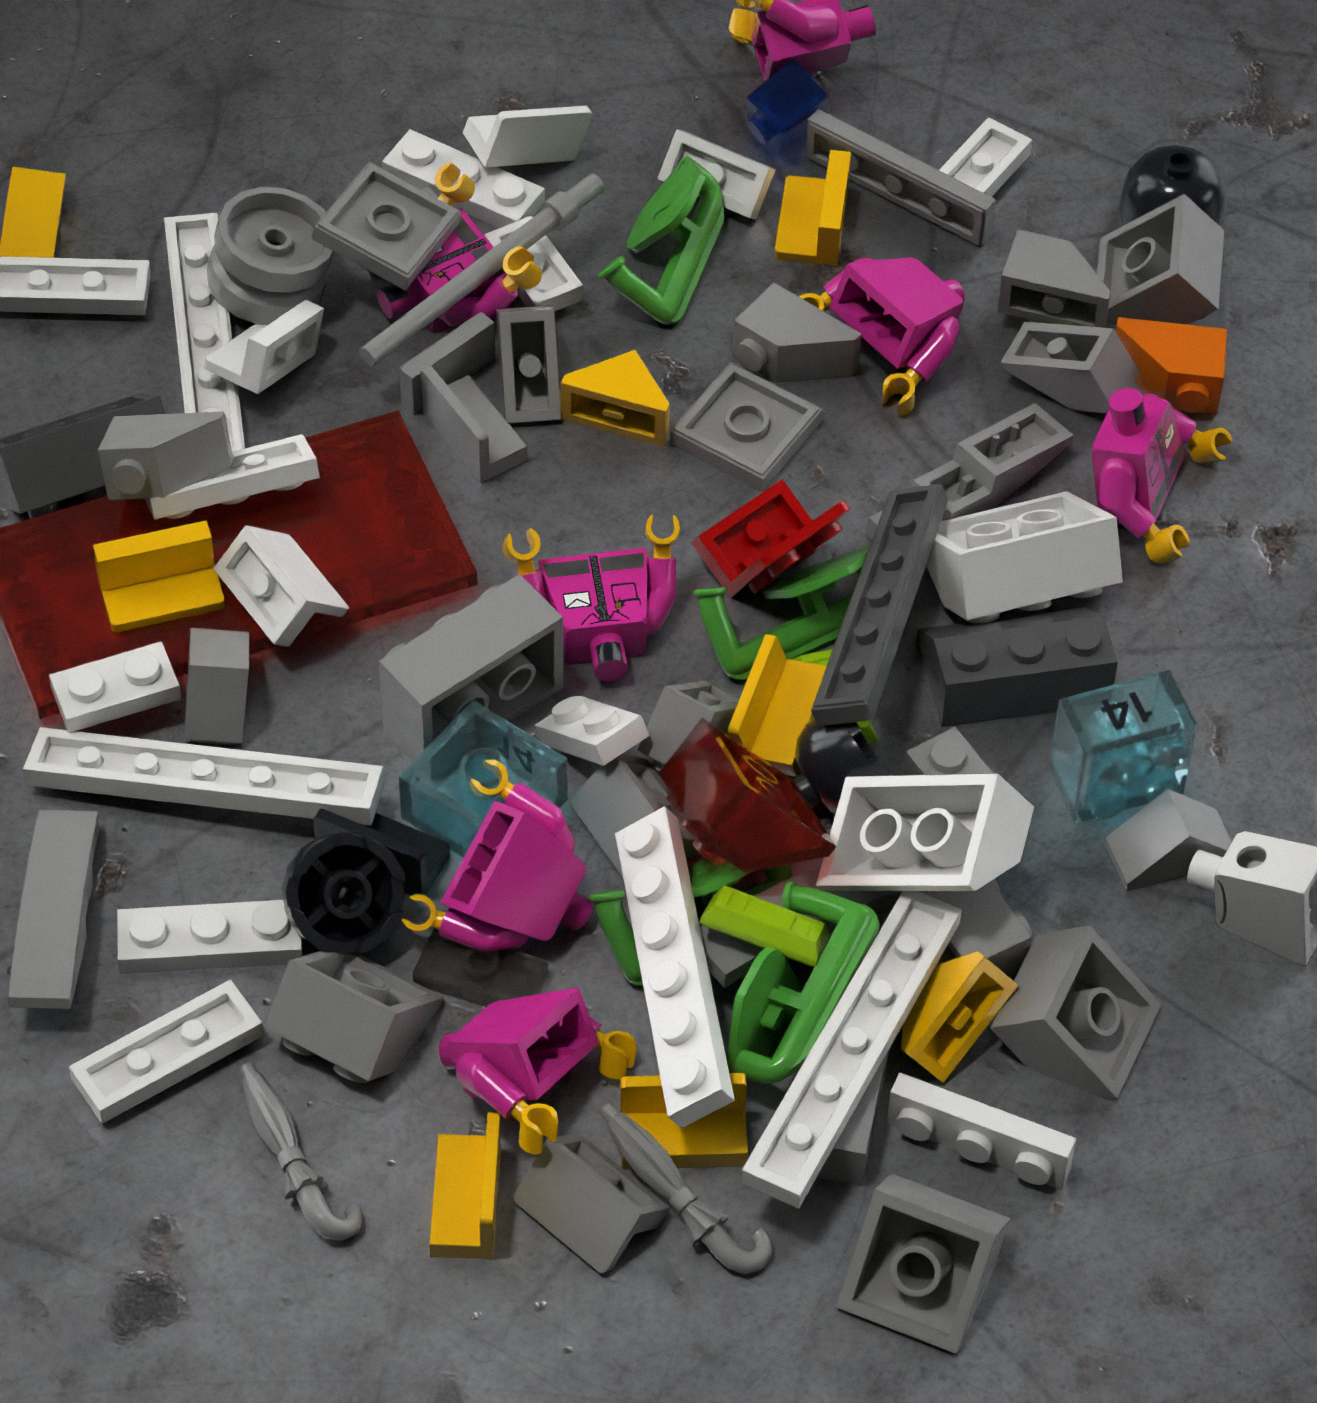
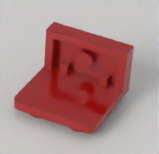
(765, 539)

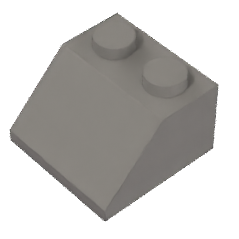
(1163, 265)
(1077, 1012)
(350, 1013)
(922, 1262)

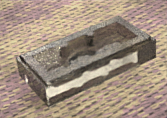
(477, 974)

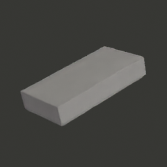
(452, 357)

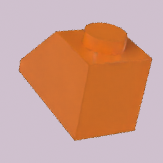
(1177, 361)

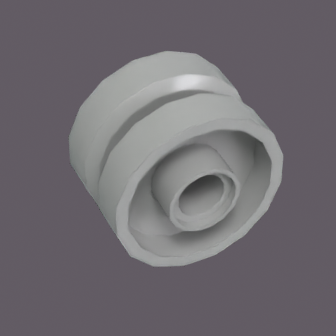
(267, 254)

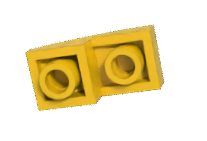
(32, 213)

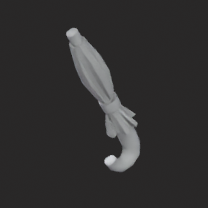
(302, 1183)
(702, 1222)

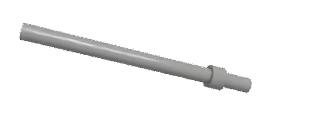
(555, 214)

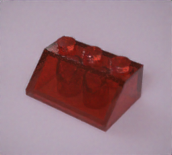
(740, 804)

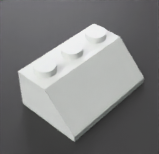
(1024, 556)
(925, 833)

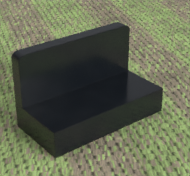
(416, 852)

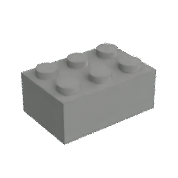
(493, 652)

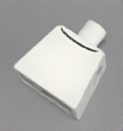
(1264, 892)

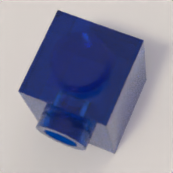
(782, 106)

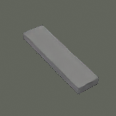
(903, 178)

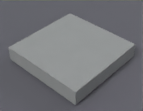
(386, 225)
(746, 426)

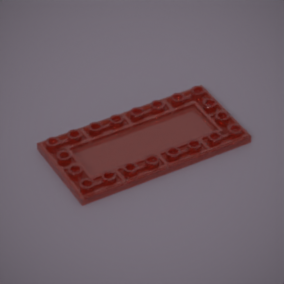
(364, 524)

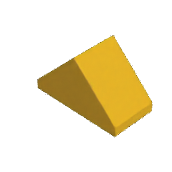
(618, 399)
(954, 1012)

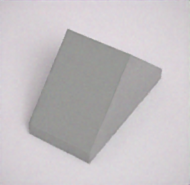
(216, 687)
(1164, 838)

